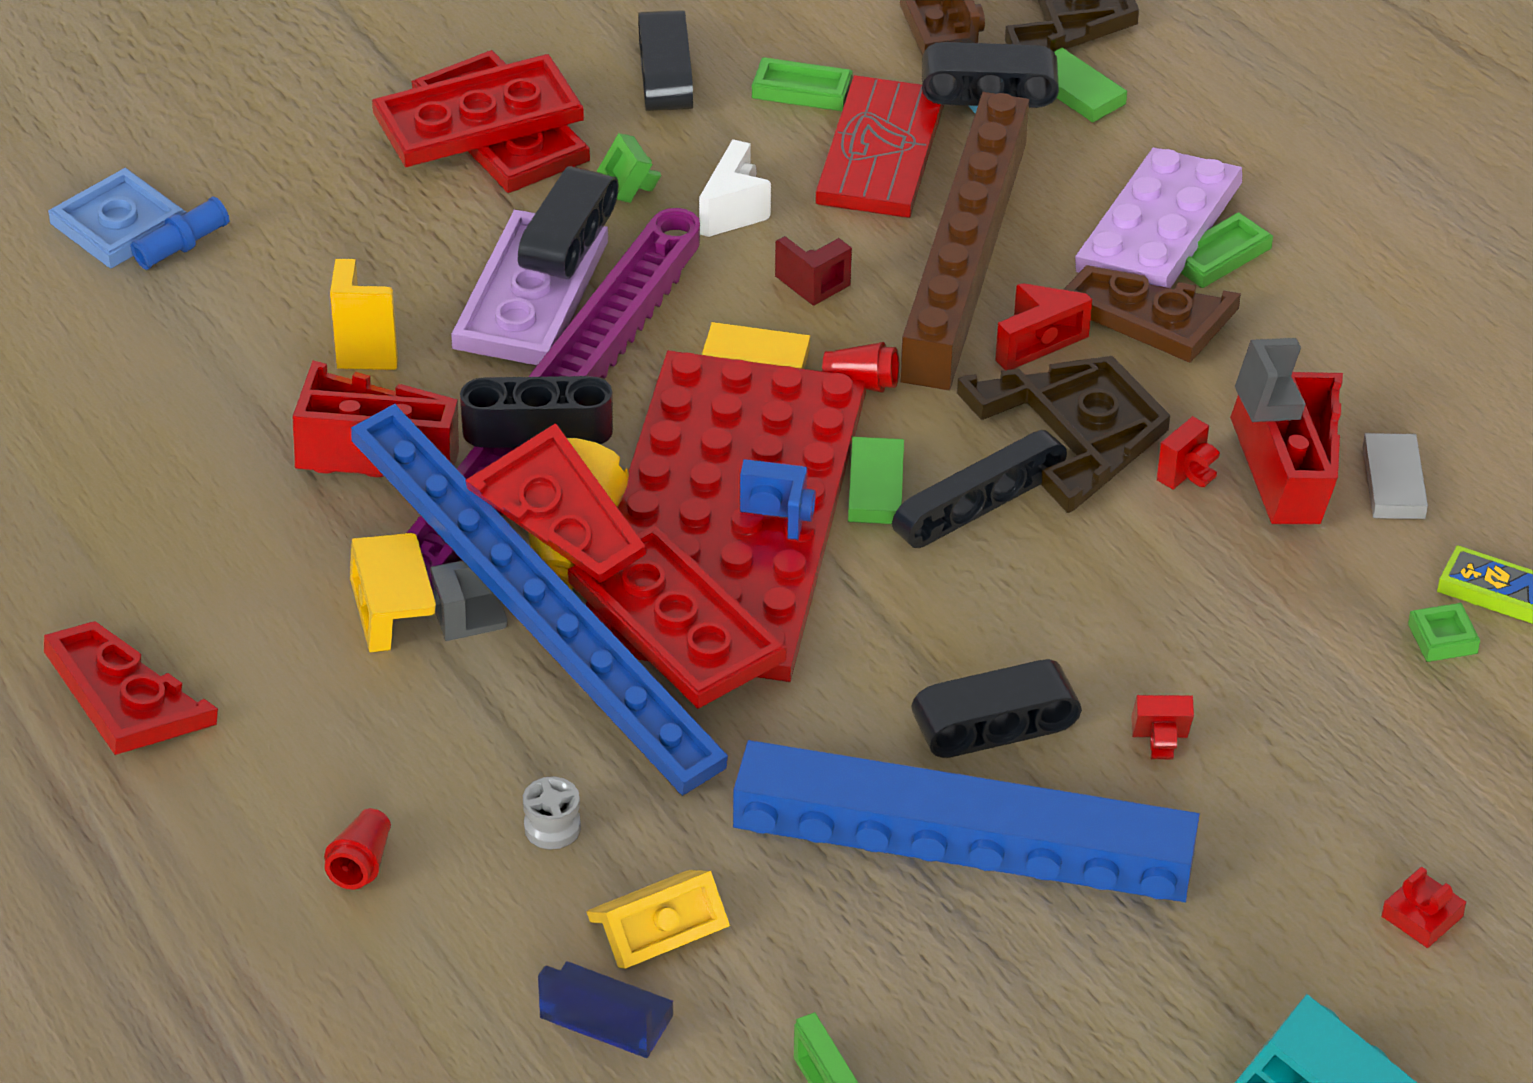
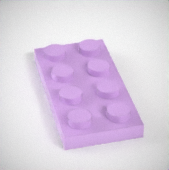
(1161, 216)
(519, 310)

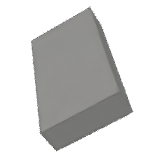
(1394, 476)

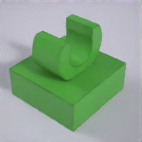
(630, 166)

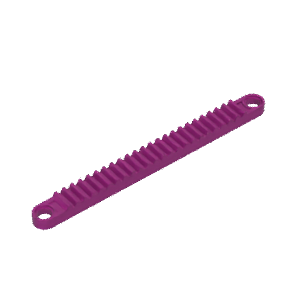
(596, 333)

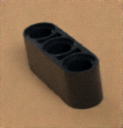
(665, 60)
(961, 71)
(568, 222)
(515, 409)
(996, 708)

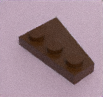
(1159, 316)

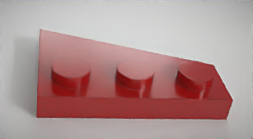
(560, 503)
(120, 693)

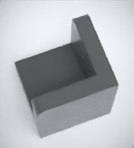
(1267, 382)
(464, 602)

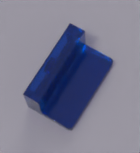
(603, 1008)

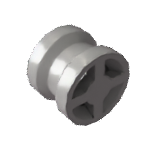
(551, 812)

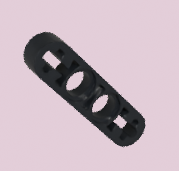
(983, 487)

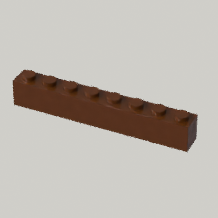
(964, 242)

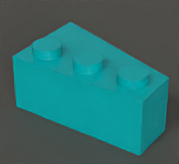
(1319, 1049)

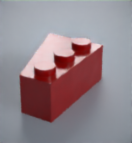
(336, 403)
(1296, 459)

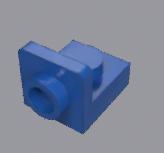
(777, 491)

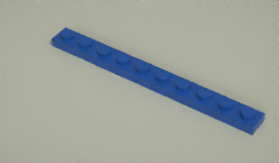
(540, 601)

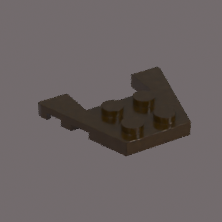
(1074, 22)
(1090, 406)

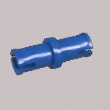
(180, 233)

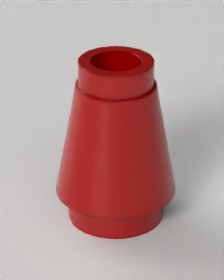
(870, 363)
(357, 851)

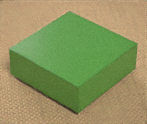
(1443, 632)

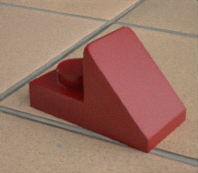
(1041, 324)

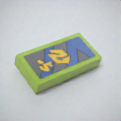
(1489, 583)

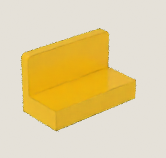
(362, 321)
(388, 584)
(661, 916)

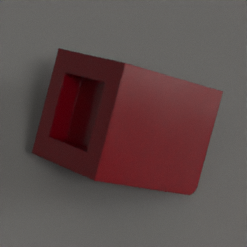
(814, 273)

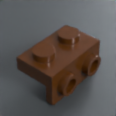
(943, 21)

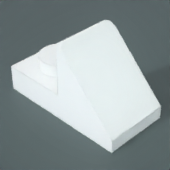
(734, 193)

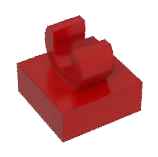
(1187, 455)
(1163, 720)
(1423, 908)

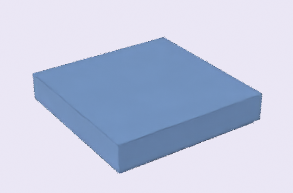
(113, 216)

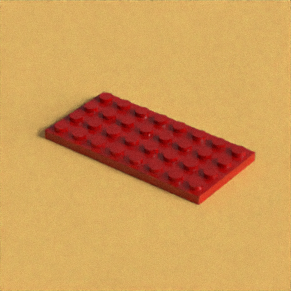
(688, 472)

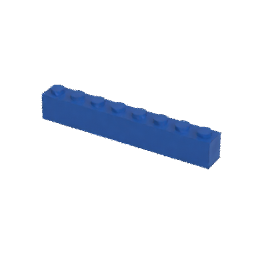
(965, 820)

